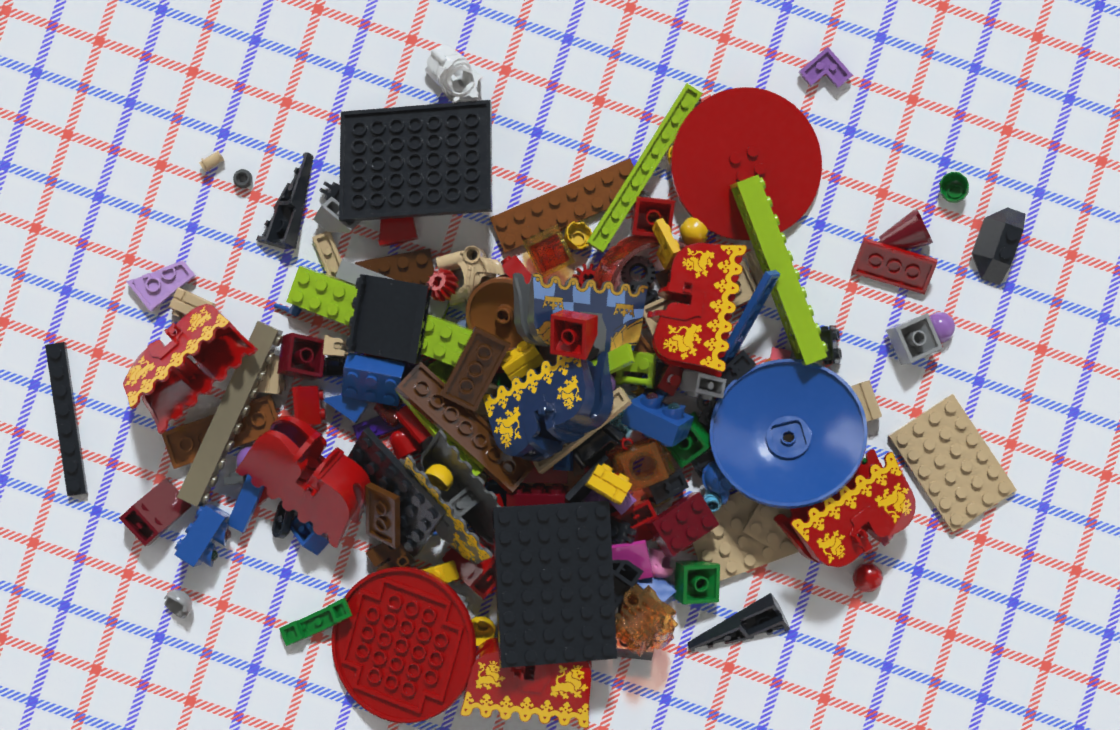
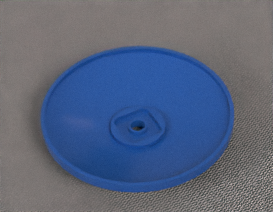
(784, 400)

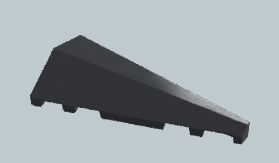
(285, 223)
(757, 618)

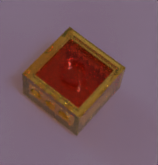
(549, 251)

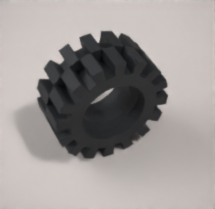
(645, 264)

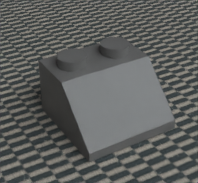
(914, 339)

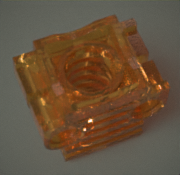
(660, 465)
(645, 620)

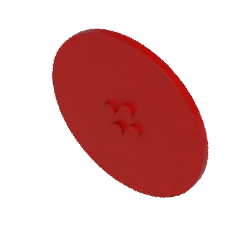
(739, 137)
(405, 645)

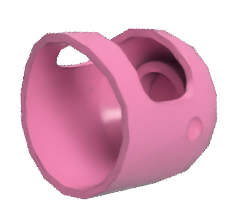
(660, 563)

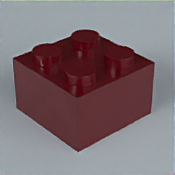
(301, 356)

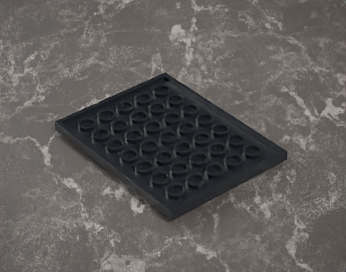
(416, 161)
(554, 583)

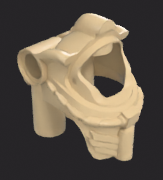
(474, 271)

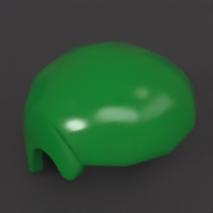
(954, 187)

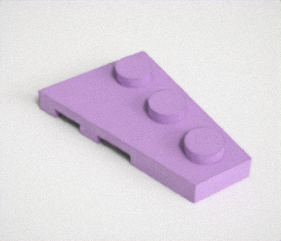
(161, 284)

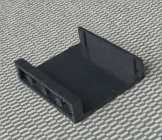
(389, 318)

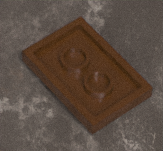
(382, 515)

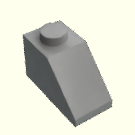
(329, 218)

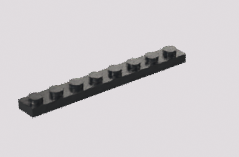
(66, 419)

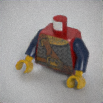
(666, 381)

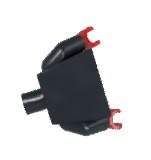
(598, 444)

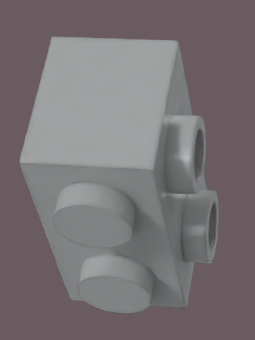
(703, 385)

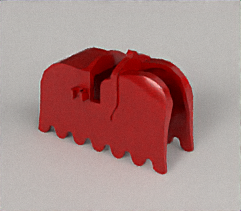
(318, 488)

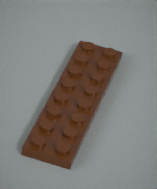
(463, 428)

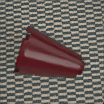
(907, 233)

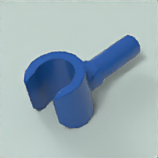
(293, 310)

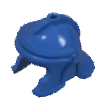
(715, 482)

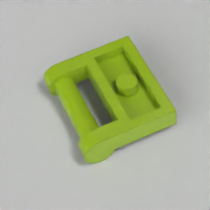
(643, 363)

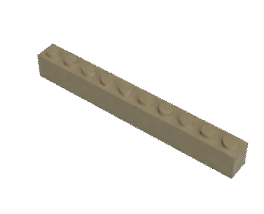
(229, 415)

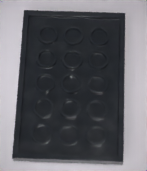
(418, 509)

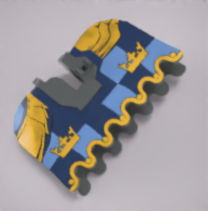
(618, 311)

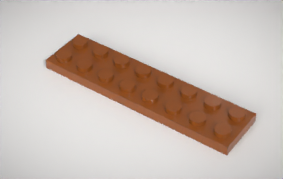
(561, 206)

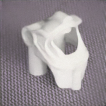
(451, 72)

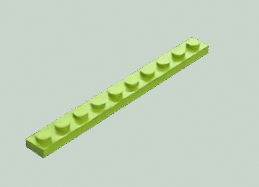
(643, 168)

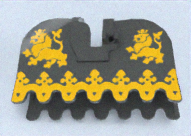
(463, 502)

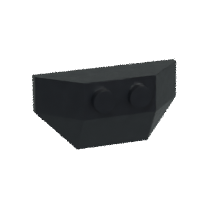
(998, 244)

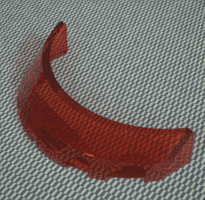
(619, 255)

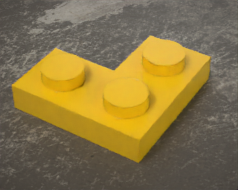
(668, 246)

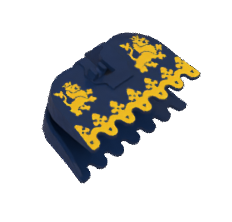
(550, 407)

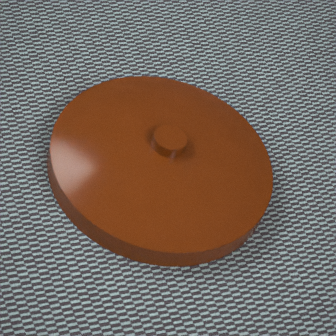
(493, 309)

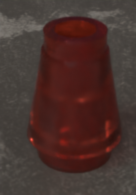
(387, 413)

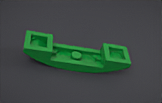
(316, 622)

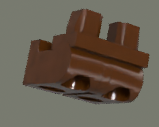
(398, 556)

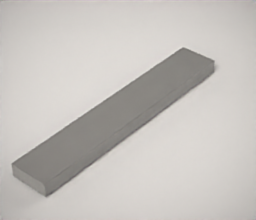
(350, 272)

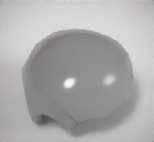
(178, 603)

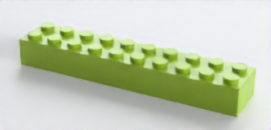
(773, 255)
(334, 300)

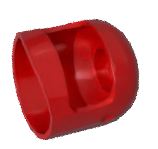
(403, 443)

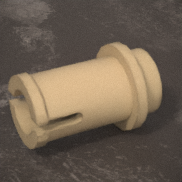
(211, 161)

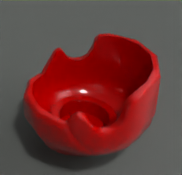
(867, 577)

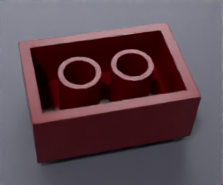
(537, 494)
(682, 524)

